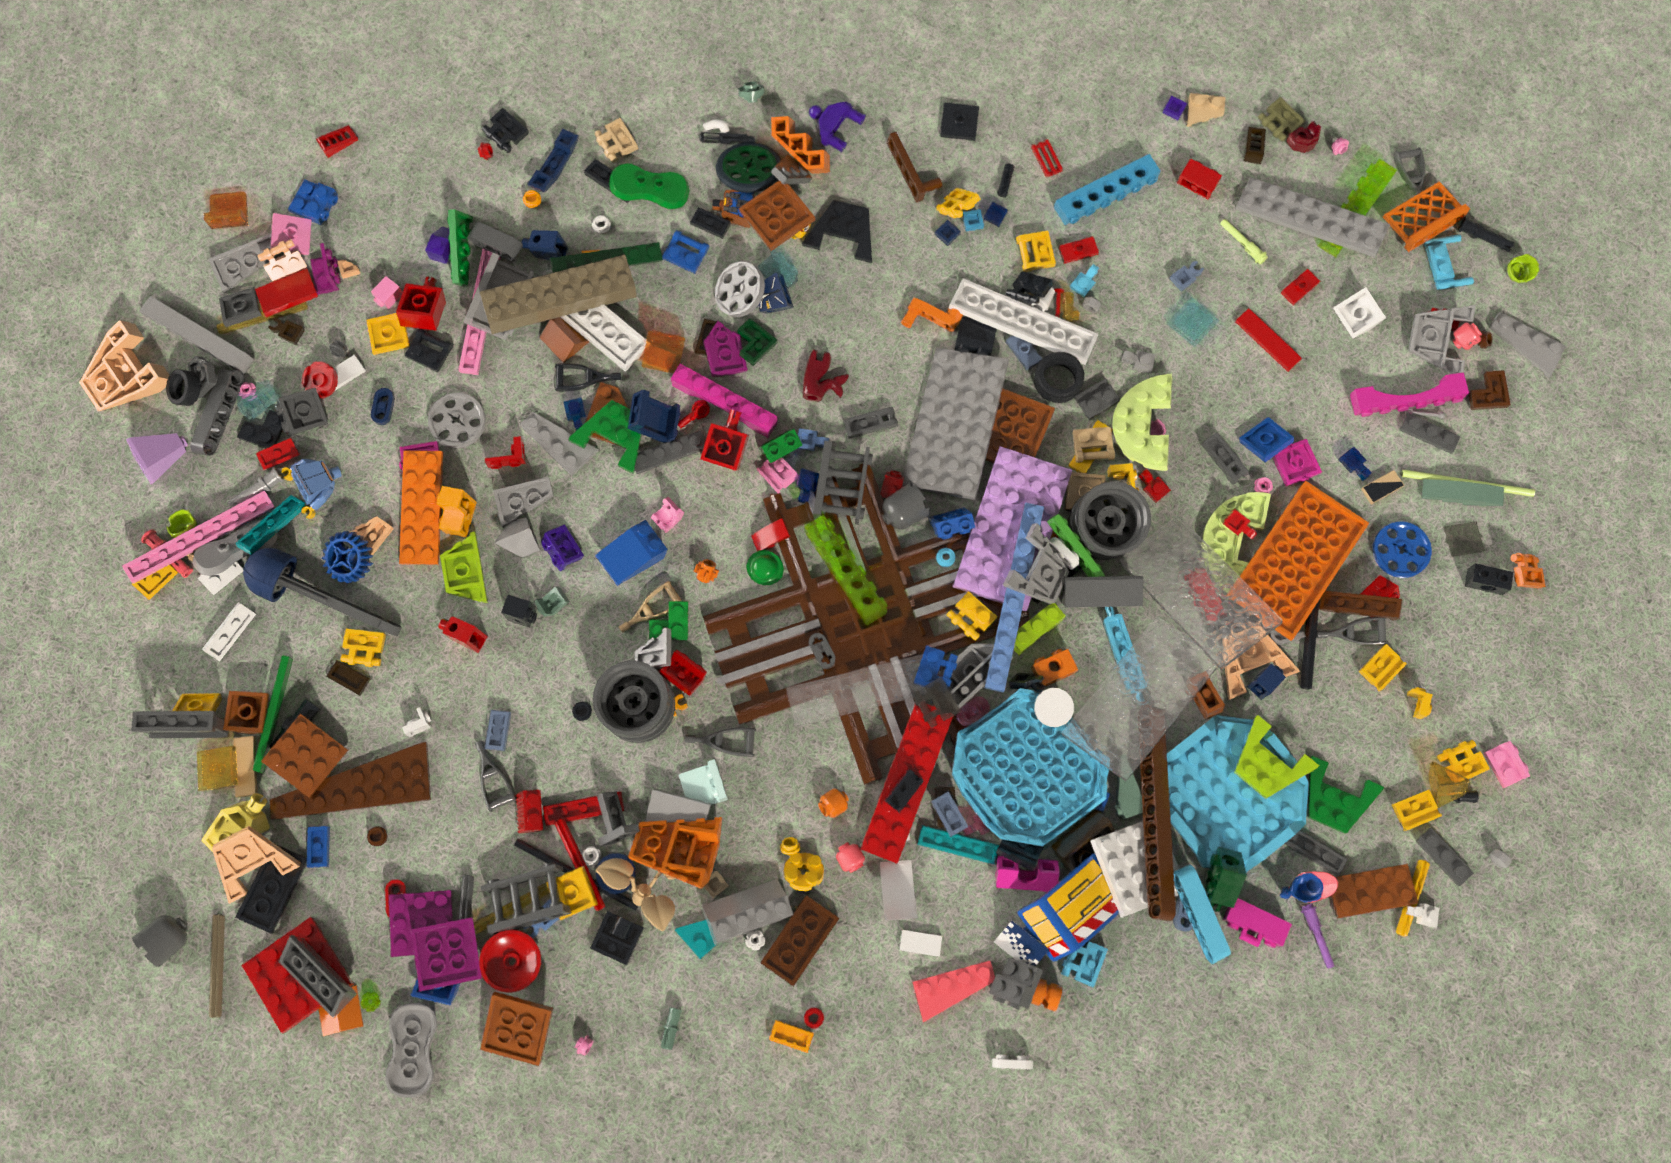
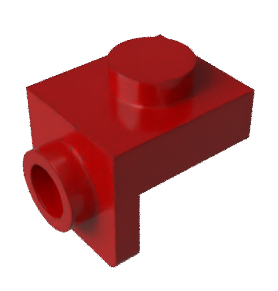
(892, 482)

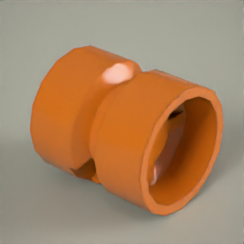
(1047, 994)

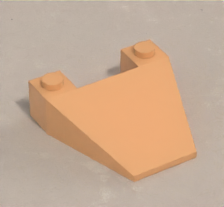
(117, 374)

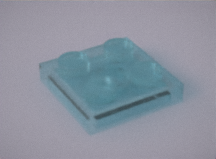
(1192, 322)

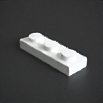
(228, 631)

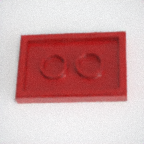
(286, 292)

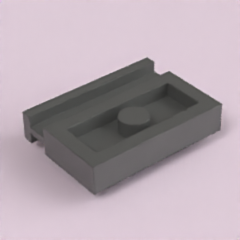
(1097, 399)

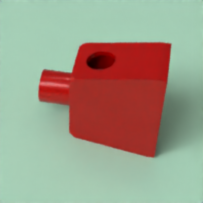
(463, 633)

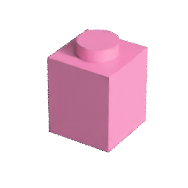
(386, 293)

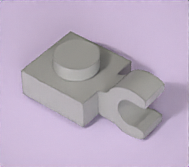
(1141, 360)

